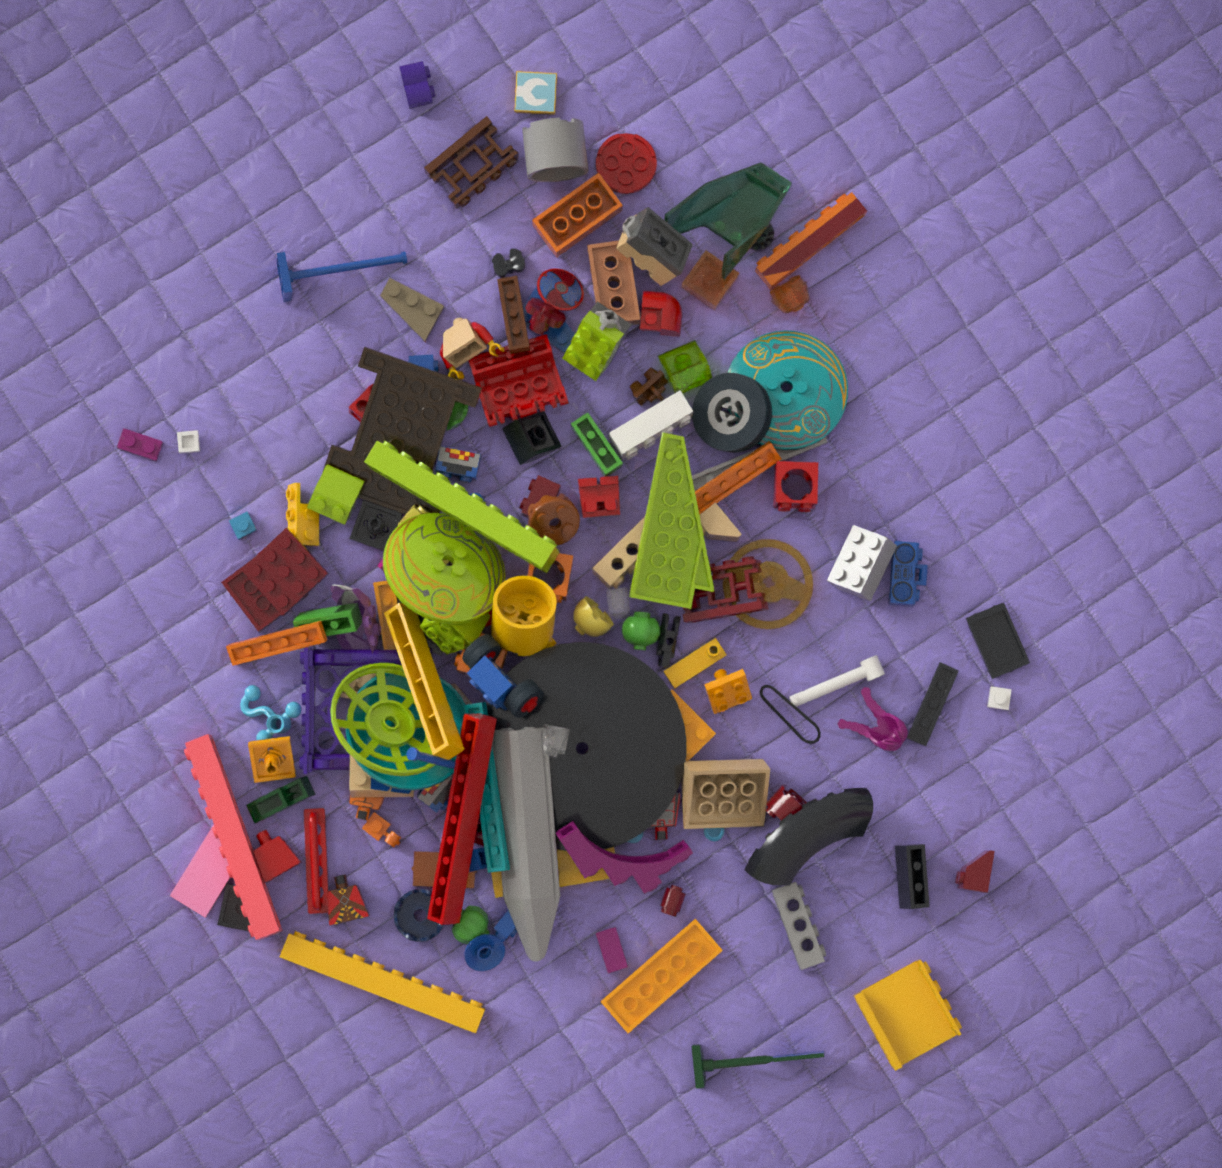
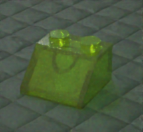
(685, 367)

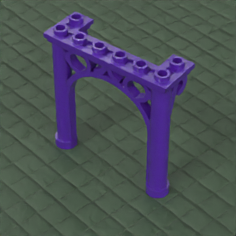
(326, 658)

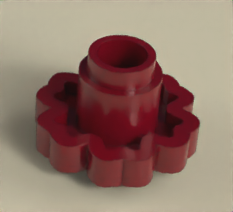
(543, 316)

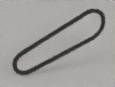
(798, 710)

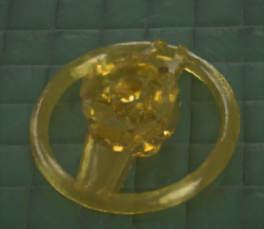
(783, 588)

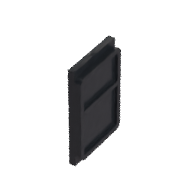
(997, 640)

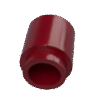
(672, 900)

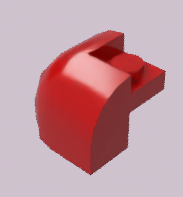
(661, 313)

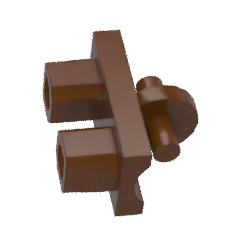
(651, 389)

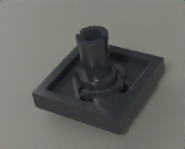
(369, 512)

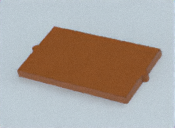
(425, 869)

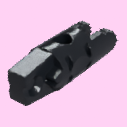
(665, 650)

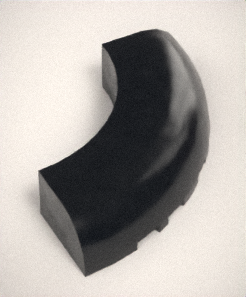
(808, 832)

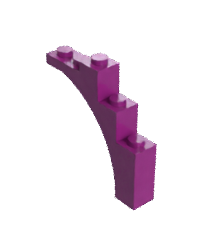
(618, 867)

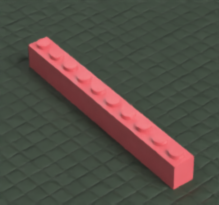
(233, 837)

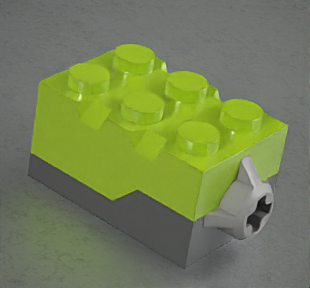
(596, 341)

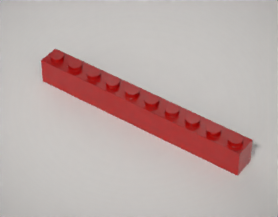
(461, 819)

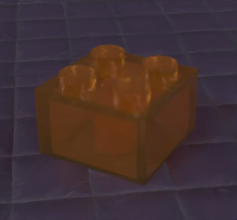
(706, 282)

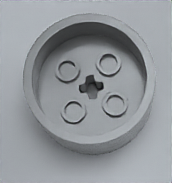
(555, 150)

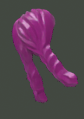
(890, 730)

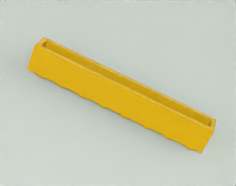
(424, 682)

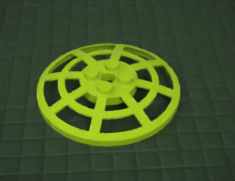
(375, 720)

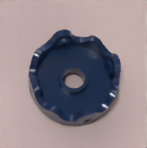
(405, 919)

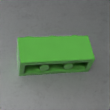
(596, 445)
(344, 620)

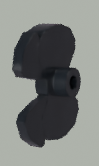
(503, 267)

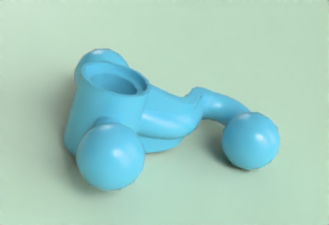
(292, 710)

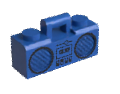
(902, 575)

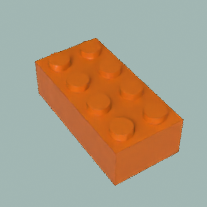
(577, 215)

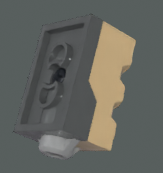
(654, 246)

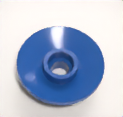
(489, 957)

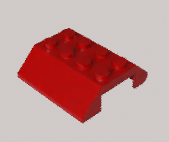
(518, 381)

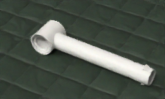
(869, 669)

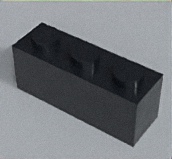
(912, 876)

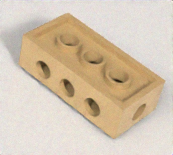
(603, 569)

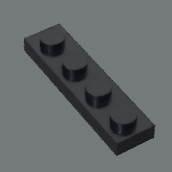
(932, 704)

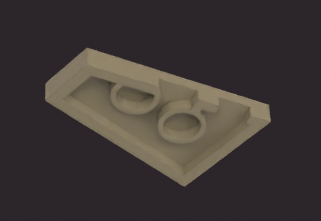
(413, 307)

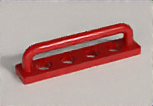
(314, 860)

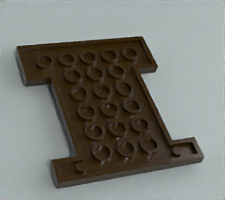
(408, 410)

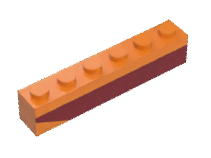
(811, 240)

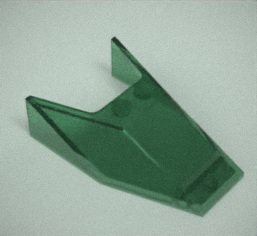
(734, 208)

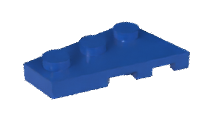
(557, 337)

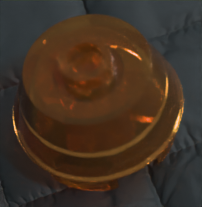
(790, 295)

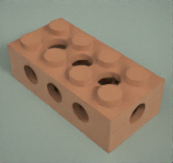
(622, 273)

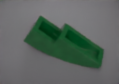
(280, 799)

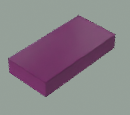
(611, 950)

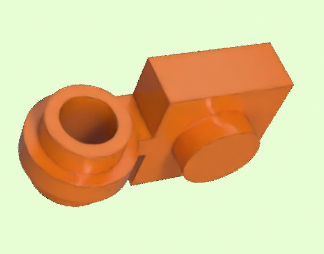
(377, 827)

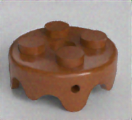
(554, 507)

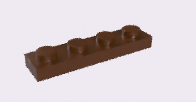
(513, 314)

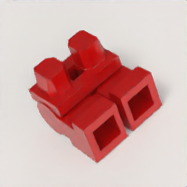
(593, 493)

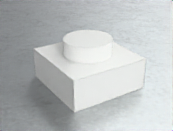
(188, 441)
(999, 698)

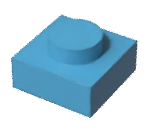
(243, 525)

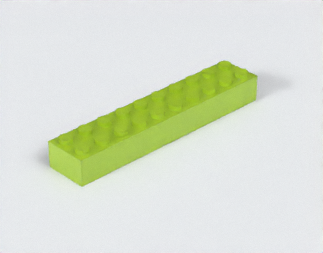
(462, 507)

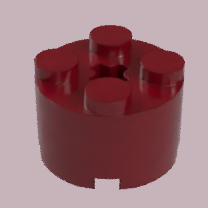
(784, 803)

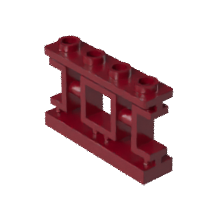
(725, 606)

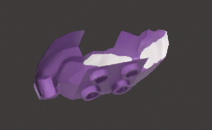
(354, 640)

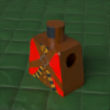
(345, 902)

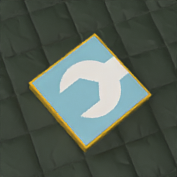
(535, 92)

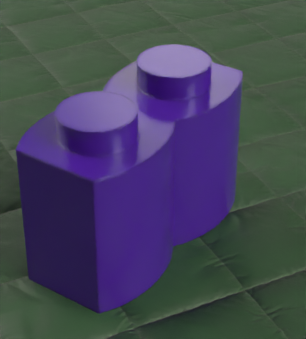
(416, 84)

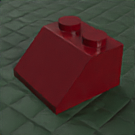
(976, 873)

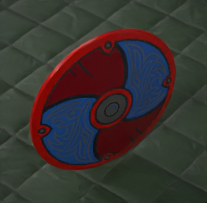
(560, 289)

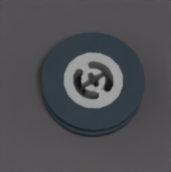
(741, 391)

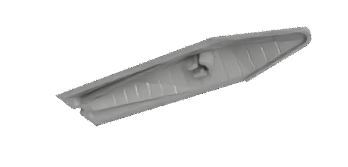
(528, 818)

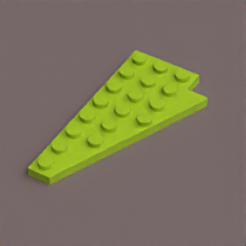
(672, 543)

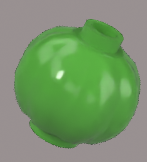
(641, 630)
(472, 924)

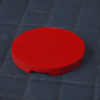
(626, 163)

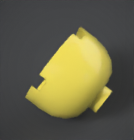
(591, 618)

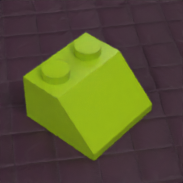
(335, 494)

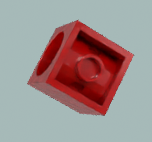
(808, 472)

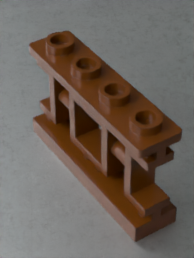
(461, 151)

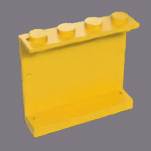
(907, 1013)

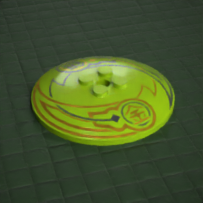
(429, 586)

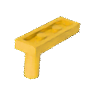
(695, 663)

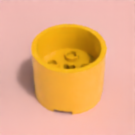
(523, 615)

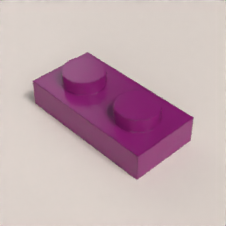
(140, 444)

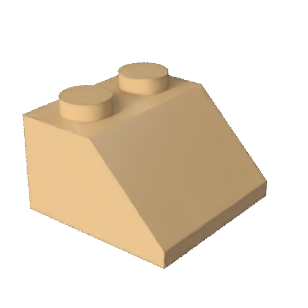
(718, 526)

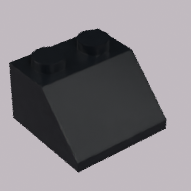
(531, 437)

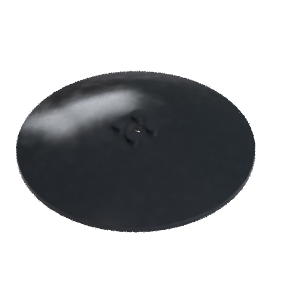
(630, 734)

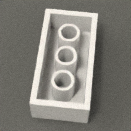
(649, 425)

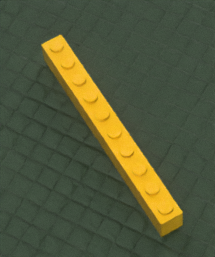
(382, 982)

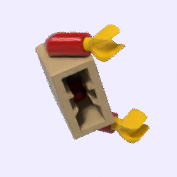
(464, 342)

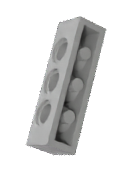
(804, 958)

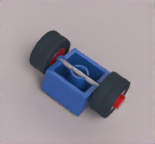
(494, 683)

